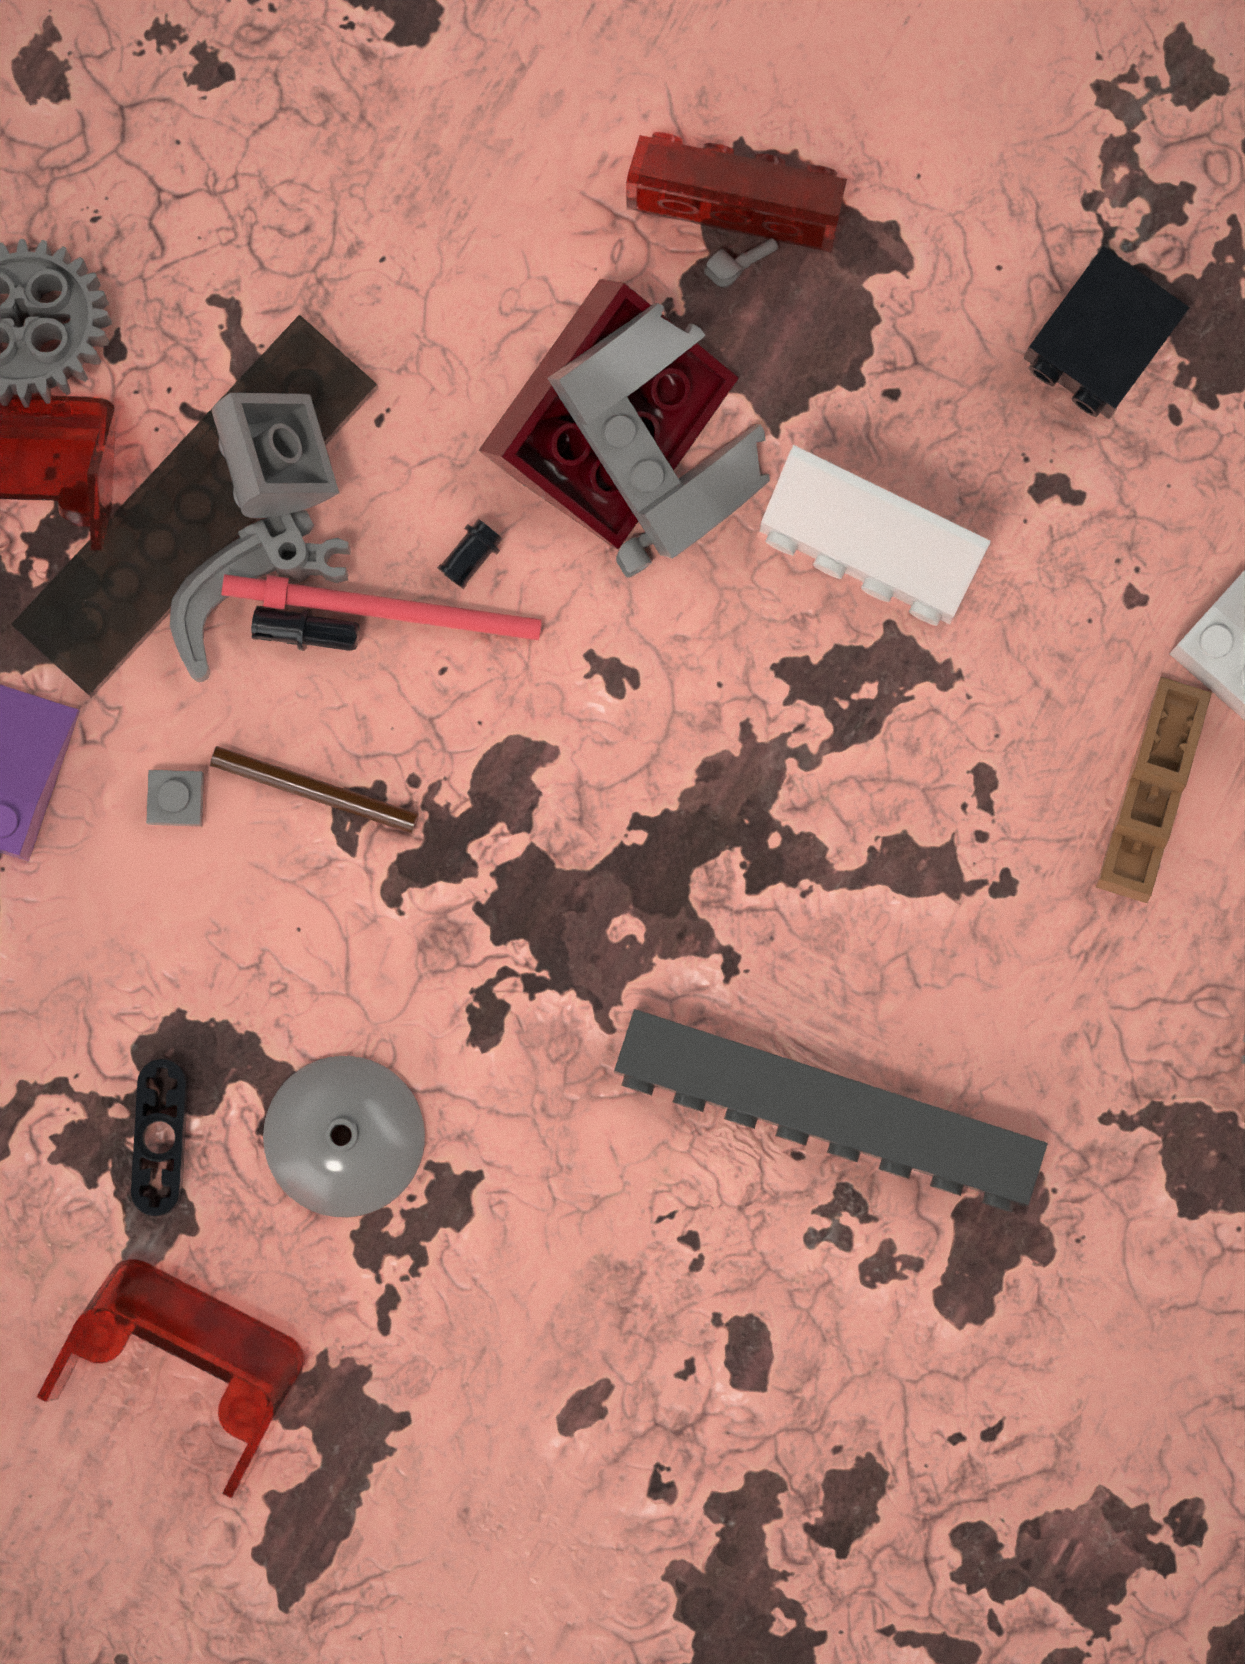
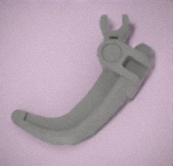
(259, 550)

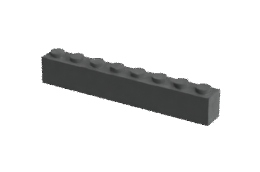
(830, 1109)

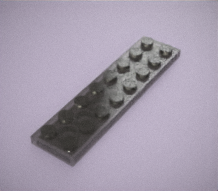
(176, 521)

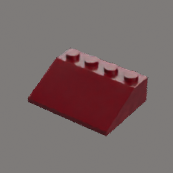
(547, 450)

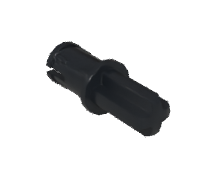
(303, 629)

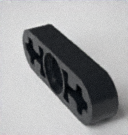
(174, 1097)

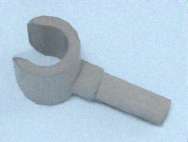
(725, 269)
(633, 557)

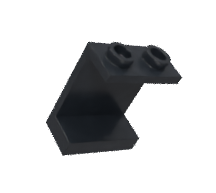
(1104, 334)

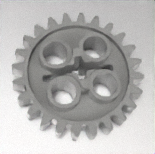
(26, 280)

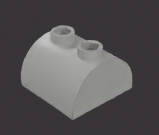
(274, 453)

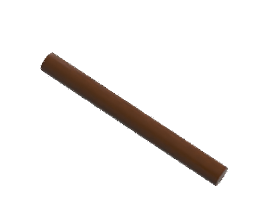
(314, 789)

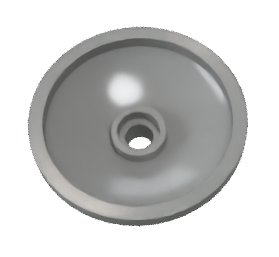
(383, 1145)

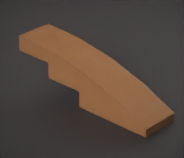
(1154, 790)

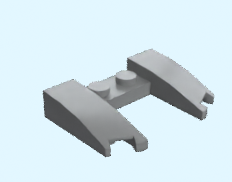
(596, 394)

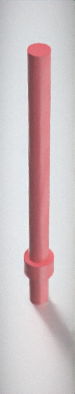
(278, 592)

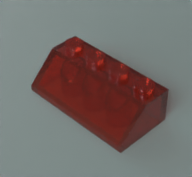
(735, 191)

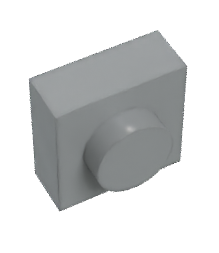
(175, 798)

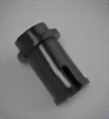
(470, 553)

